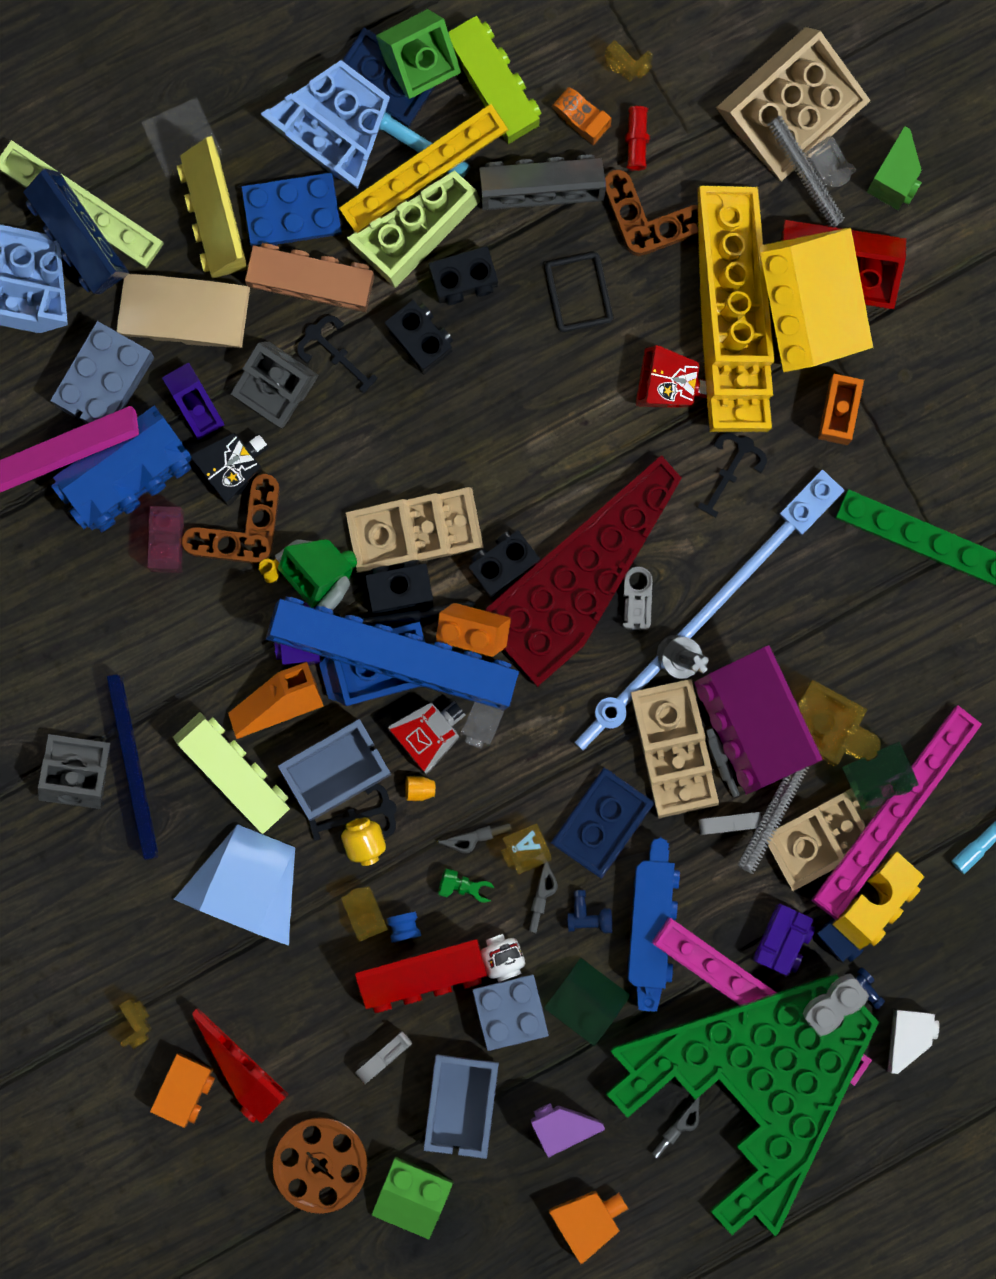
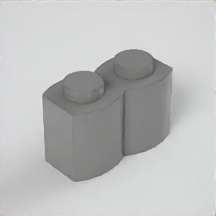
(829, 1009)

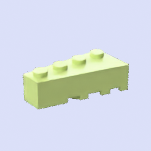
(231, 772)

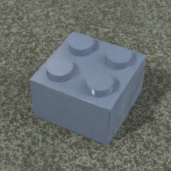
(510, 1012)

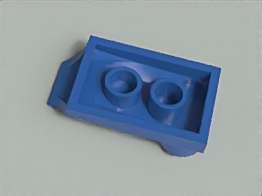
(356, 685)

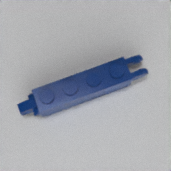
(651, 908)

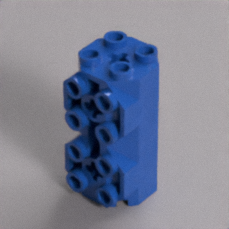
(117, 476)

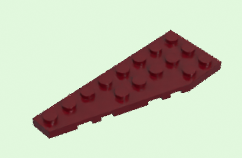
(571, 587)

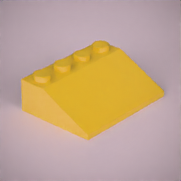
(816, 298)

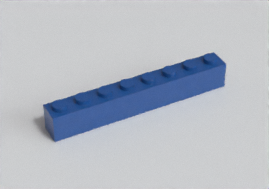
(392, 654)

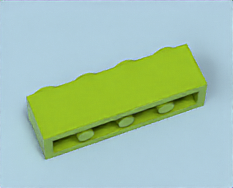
(492, 78)

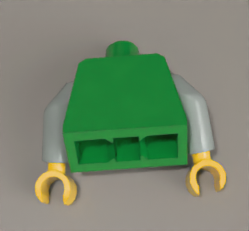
(314, 571)

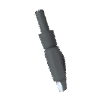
(717, 753)
(481, 834)
(542, 893)
(680, 1125)

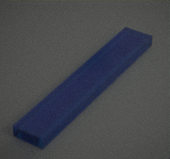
(133, 767)

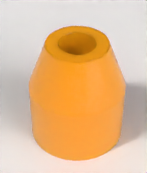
(419, 788)

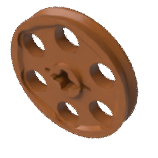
(317, 1181)

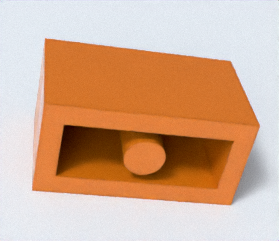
(840, 409)
(473, 629)
(182, 1091)

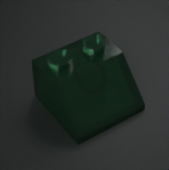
(587, 1001)

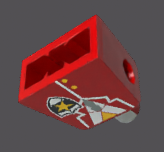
(668, 380)

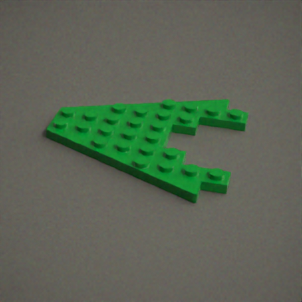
(775, 1069)

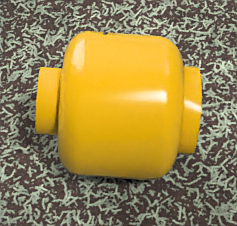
(363, 841)

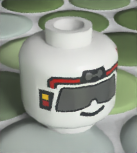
(502, 958)

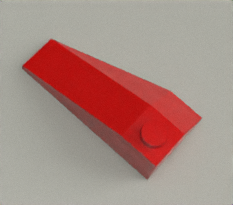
(249, 1082)

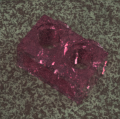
(165, 539)

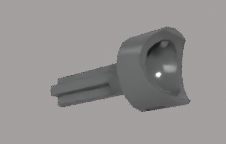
(681, 656)

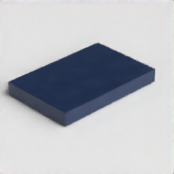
(368, 61)
(602, 823)

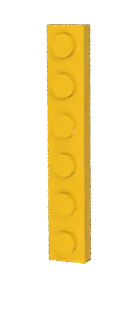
(424, 168)

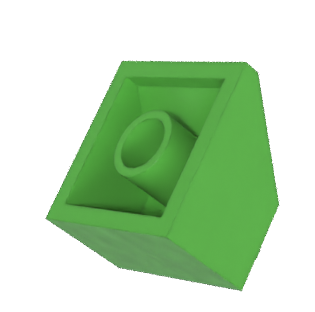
(419, 53)
(898, 175)
(412, 1198)

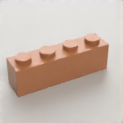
(310, 278)

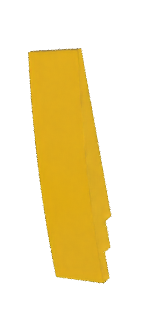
(734, 310)

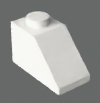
(910, 1037)

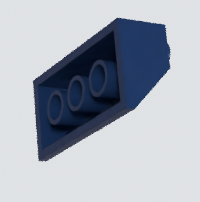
(74, 231)

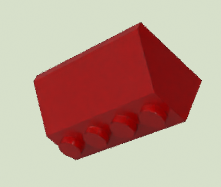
(878, 259)
(421, 974)

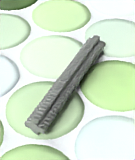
(806, 171)
(770, 819)

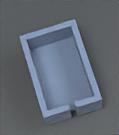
(102, 375)
(334, 770)
(461, 1105)

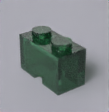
(881, 777)

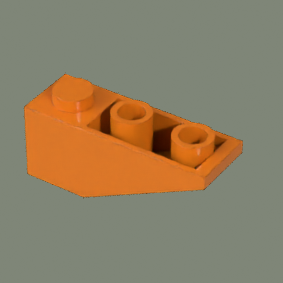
(277, 700)

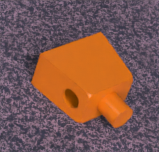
(588, 1222)

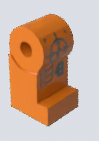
(582, 115)

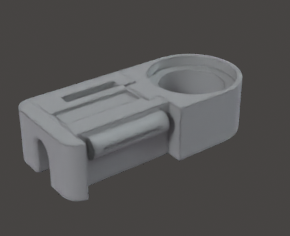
(639, 602)
(729, 823)
(383, 1057)

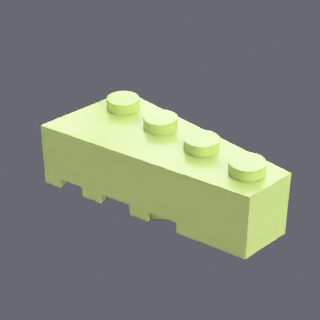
(415, 228)

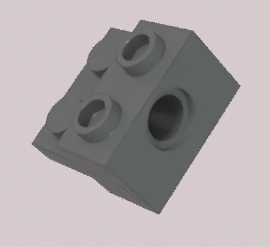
(280, 371)
(73, 771)

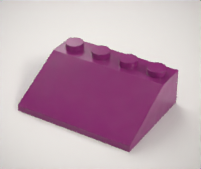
(757, 720)

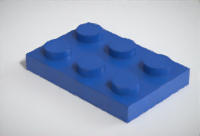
(291, 210)

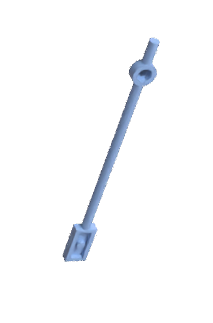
(798, 516)

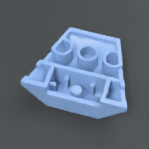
(333, 120)
(31, 281)
(246, 884)

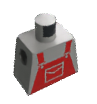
(428, 733)

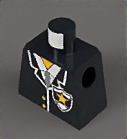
(231, 464)

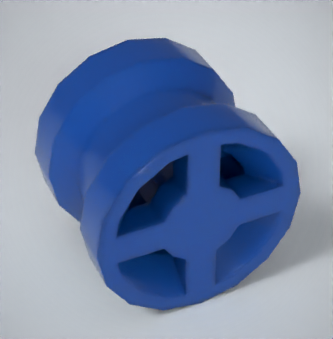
(403, 927)

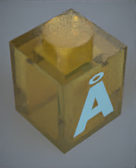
(526, 849)

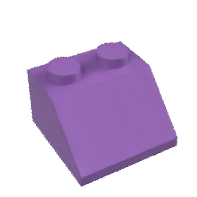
(562, 1128)

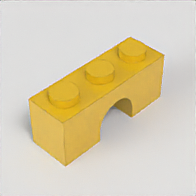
(895, 883)

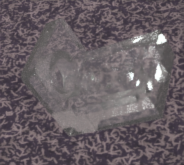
(830, 163)
(481, 725)

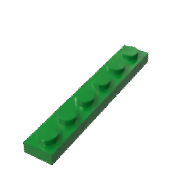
(918, 537)

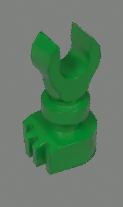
(450, 882)

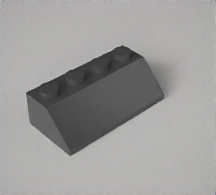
(542, 183)

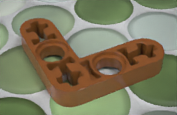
(640, 224)
(252, 532)

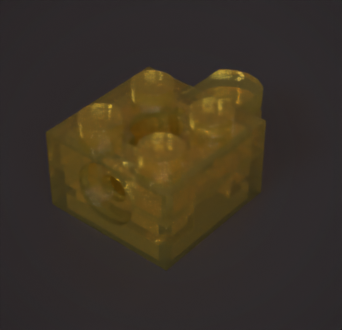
(835, 724)

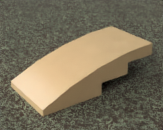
(183, 310)
(414, 529)
(674, 748)
(819, 838)

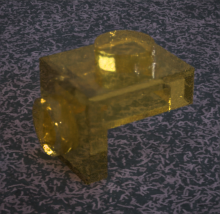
(621, 61)
(364, 913)
(136, 1016)

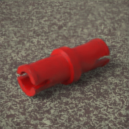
(637, 138)

